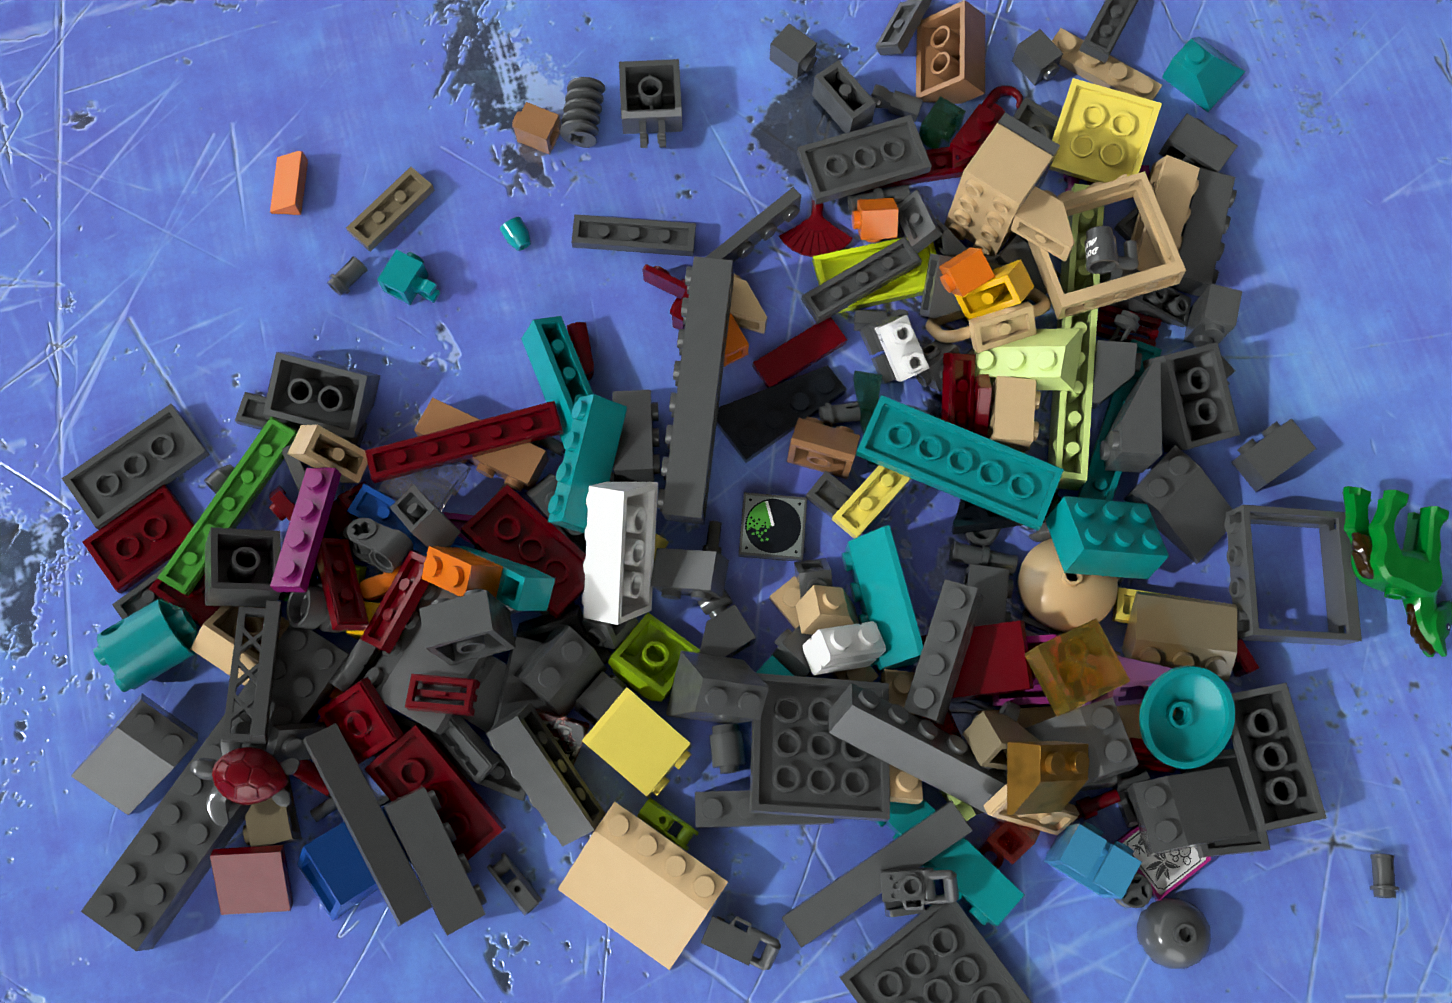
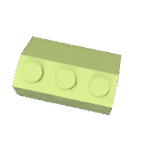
(1047, 357)

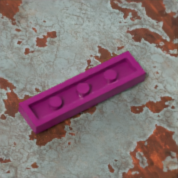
(306, 530)

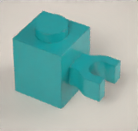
(407, 277)

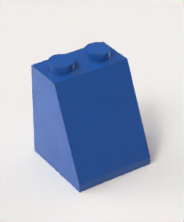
(338, 870)

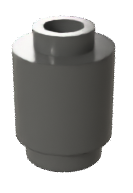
(727, 748)

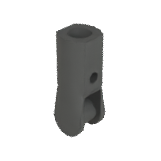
(355, 665)
(517, 889)

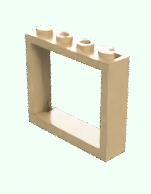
(1125, 287)

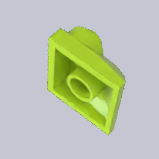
(650, 658)

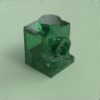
(941, 123)

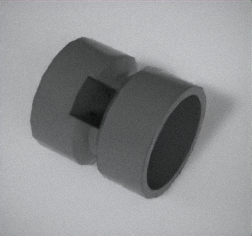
(309, 610)

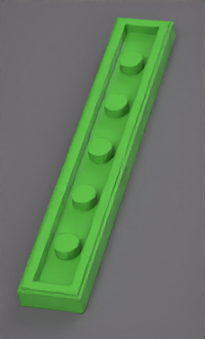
(229, 504)

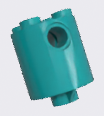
(146, 643)

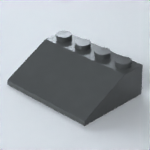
(393, 670)

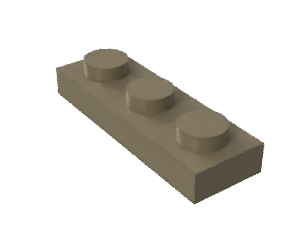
(390, 209)

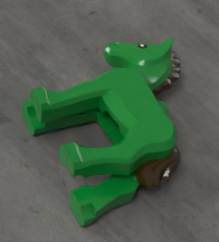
(1404, 573)

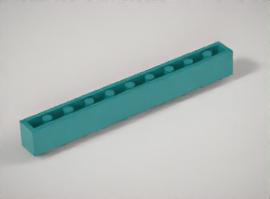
(978, 880)

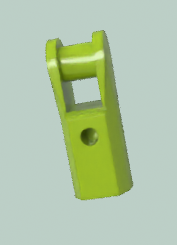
(662, 819)

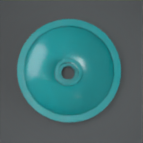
(1201, 722)

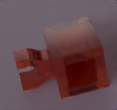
(1009, 841)

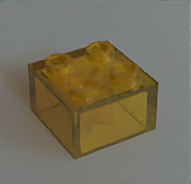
(1076, 667)

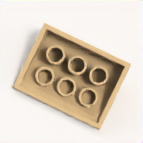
(642, 885)

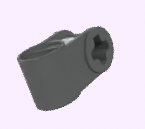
(378, 544)

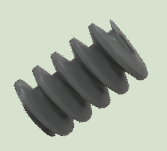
(582, 111)

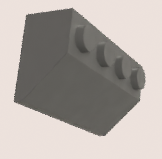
(1274, 759)

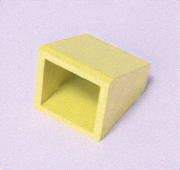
(638, 743)

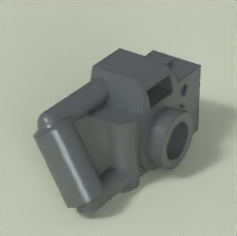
(918, 885)
(740, 943)

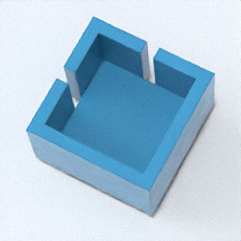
(1093, 861)

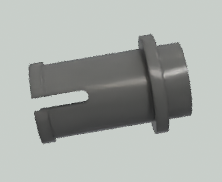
(346, 276)
(839, 413)
(1383, 876)

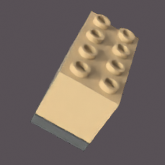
(998, 184)

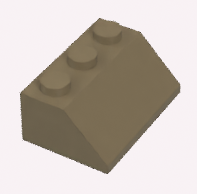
(1182, 633)

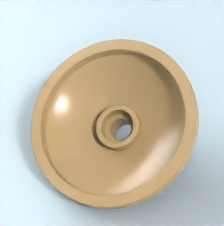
(1057, 600)

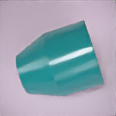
(516, 233)

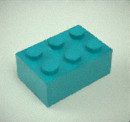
(1106, 538)

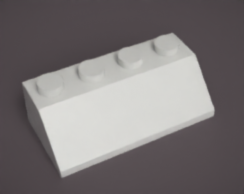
(619, 550)

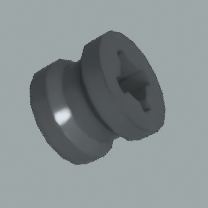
(1137, 894)

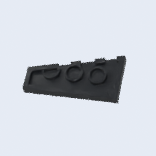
(772, 413)

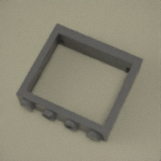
(1337, 573)

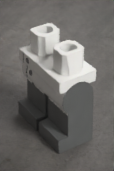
(900, 345)

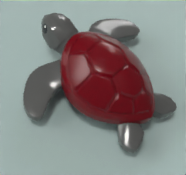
(243, 777)

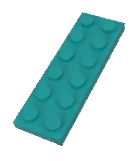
(960, 462)

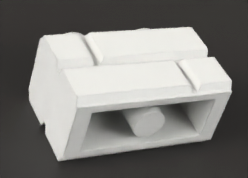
(843, 648)

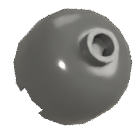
(1174, 933)

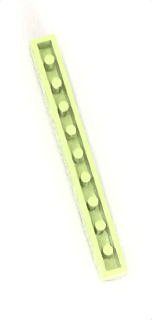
(1072, 409)

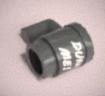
(1102, 252)

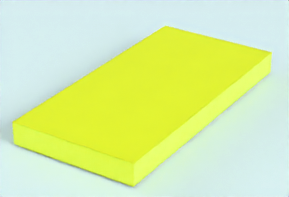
(904, 287)

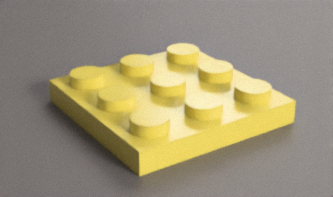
(1102, 132)

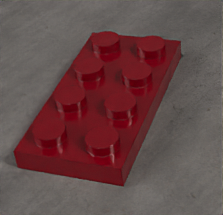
(522, 535)
(419, 762)

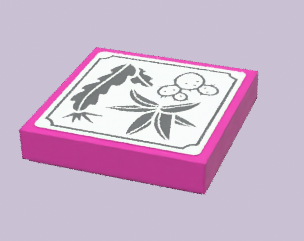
(1163, 870)

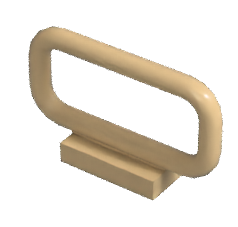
(993, 328)

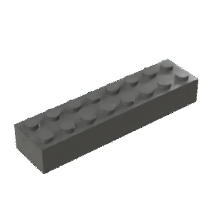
(698, 390)

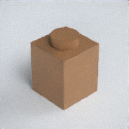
(537, 127)

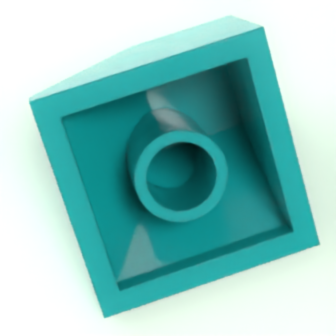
(1202, 73)

